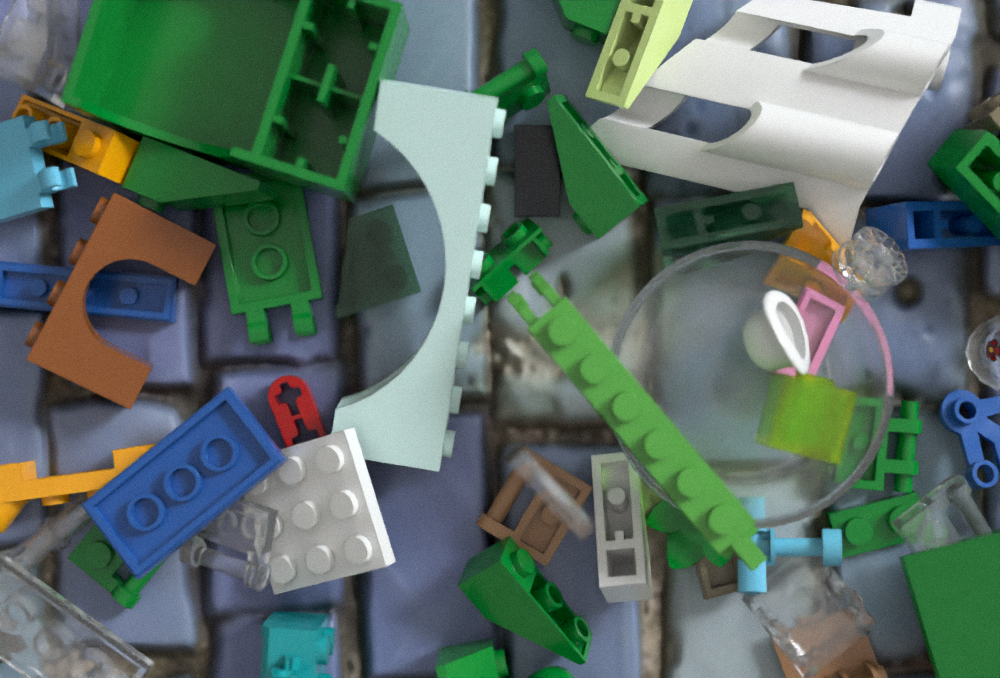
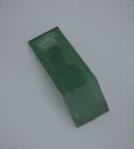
(732, 217)

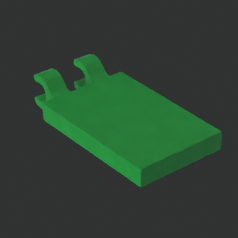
(270, 260)

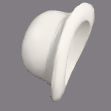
(777, 335)

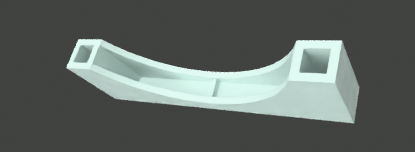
(449, 146)

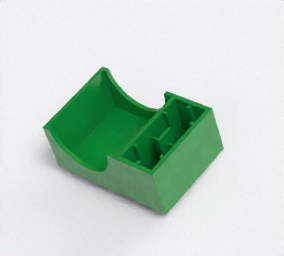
(245, 80)

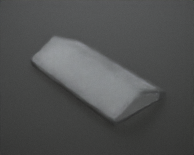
(53, 637)

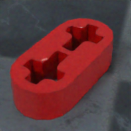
(284, 414)

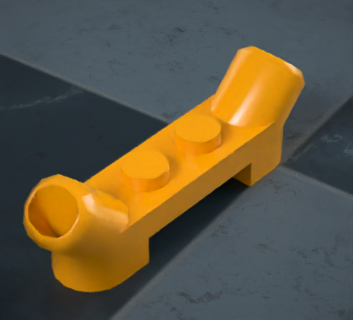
(21, 484)

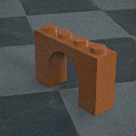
(67, 339)

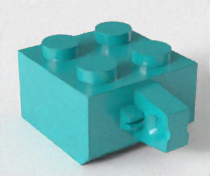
(296, 645)

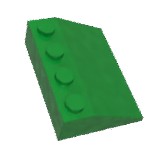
(959, 604)

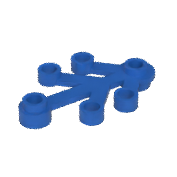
(970, 430)

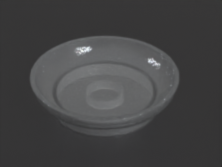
(691, 359)

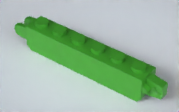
(640, 425)

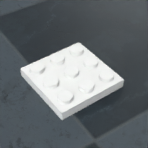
(325, 514)

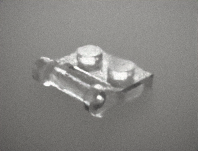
(927, 524)
(242, 527)

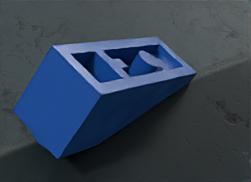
(931, 226)

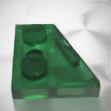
(375, 264)

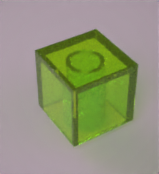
(806, 416)

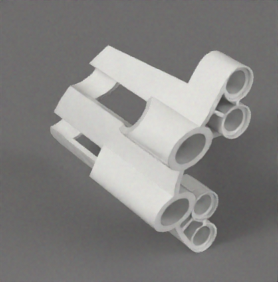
(808, 122)

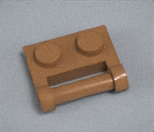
(539, 528)

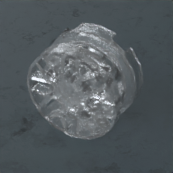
(869, 264)

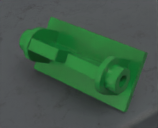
(519, 245)

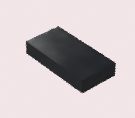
(536, 172)

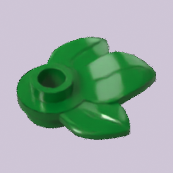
(684, 542)

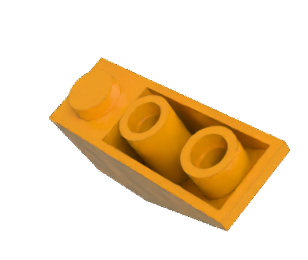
(88, 143)

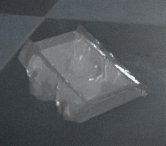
(810, 613)

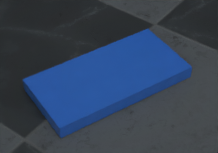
(184, 483)

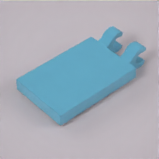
(24, 178)

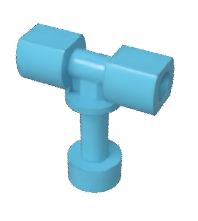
(827, 547)

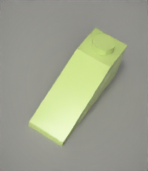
(635, 48)

